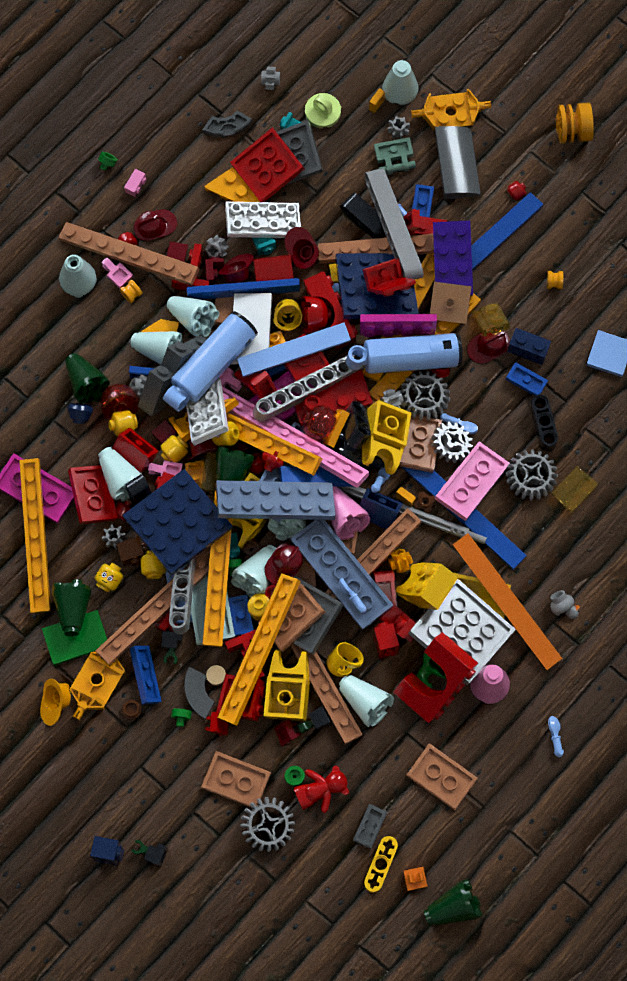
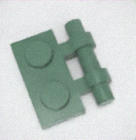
(392, 151)

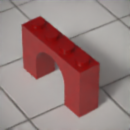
(457, 668)

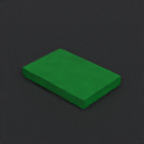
(68, 648)

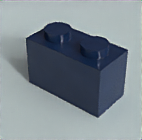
(529, 346)
(381, 509)
(107, 851)

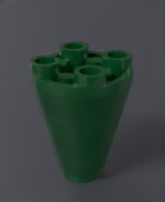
(85, 379)
(232, 464)
(71, 605)
(454, 906)

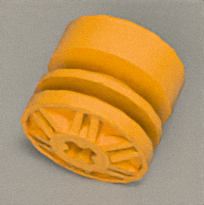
(573, 123)

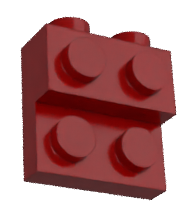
(307, 365)
(254, 705)

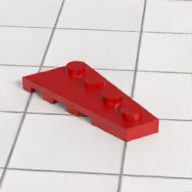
(342, 394)

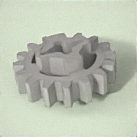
(451, 442)

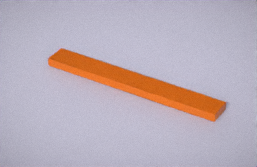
(507, 601)

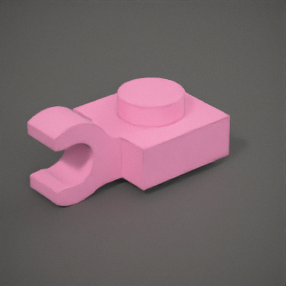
(117, 274)
(226, 378)
(168, 467)

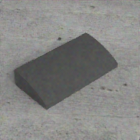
(457, 162)

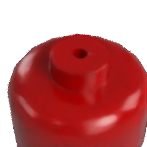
(516, 190)
(128, 237)
(258, 464)
(122, 508)

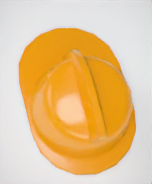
(54, 699)

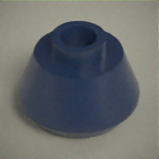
(79, 412)

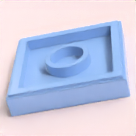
(608, 354)

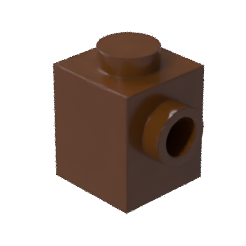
(131, 551)

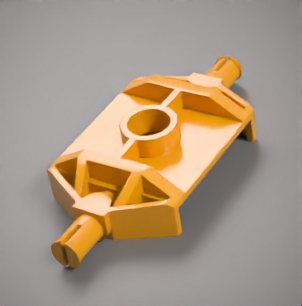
(463, 104)
(95, 696)

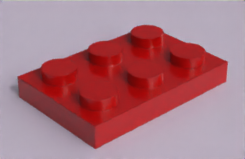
(92, 495)

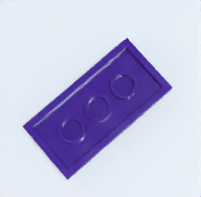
(453, 253)

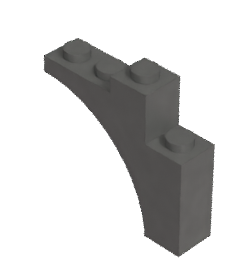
(160, 377)

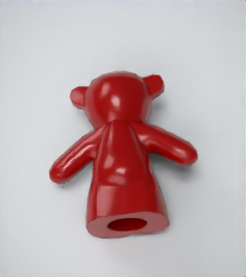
(322, 788)

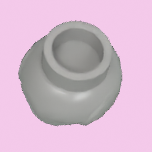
(564, 603)

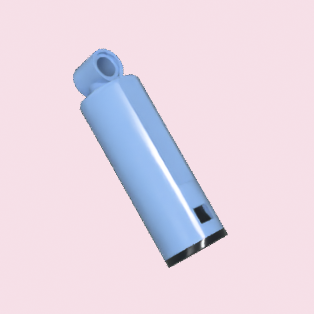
(407, 353)
(210, 361)

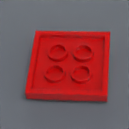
(267, 165)

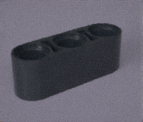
(363, 215)
(540, 414)
(357, 425)
(137, 489)

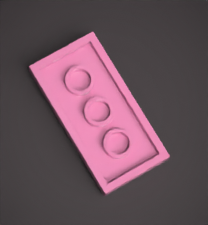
(472, 481)

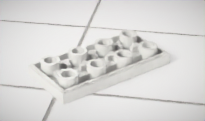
(261, 219)
(257, 310)
(207, 415)

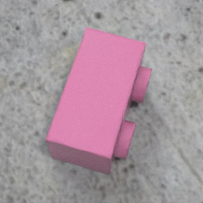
(135, 182)

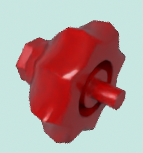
(272, 461)

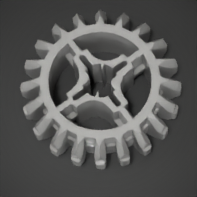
(433, 383)
(520, 464)
(271, 833)

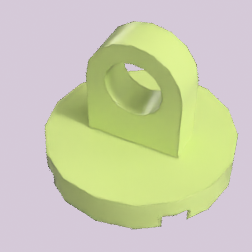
(322, 110)

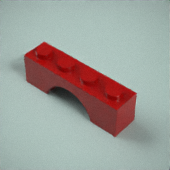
(321, 287)

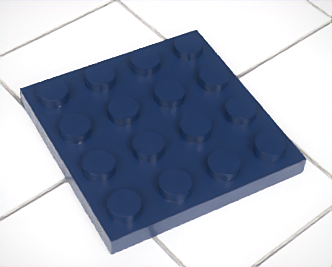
(354, 293)
(177, 521)

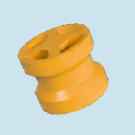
(555, 280)
(131, 291)

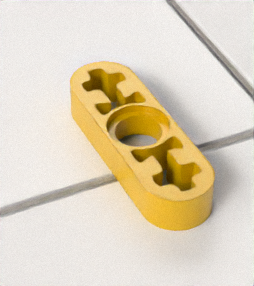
(381, 848)

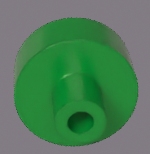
(107, 160)
(233, 564)
(181, 715)
(294, 771)

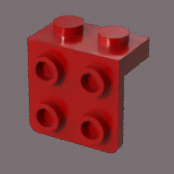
(386, 278)

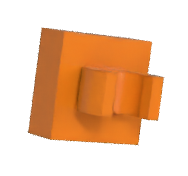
(415, 879)

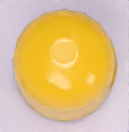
(287, 306)
(335, 659)

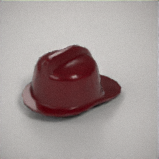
(155, 224)
(301, 247)
(237, 268)
(487, 348)
(202, 448)
(285, 560)

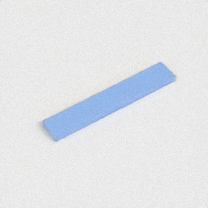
(293, 349)

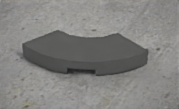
(227, 126)
(196, 693)

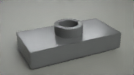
(370, 826)

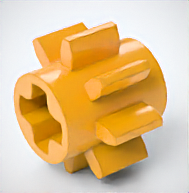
(400, 560)

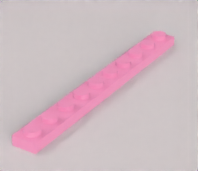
(331, 460)

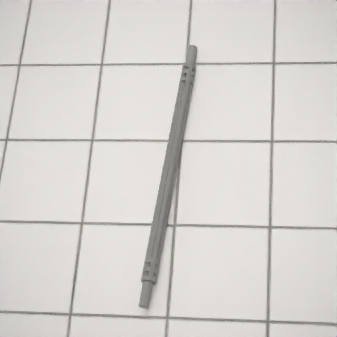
(426, 518)

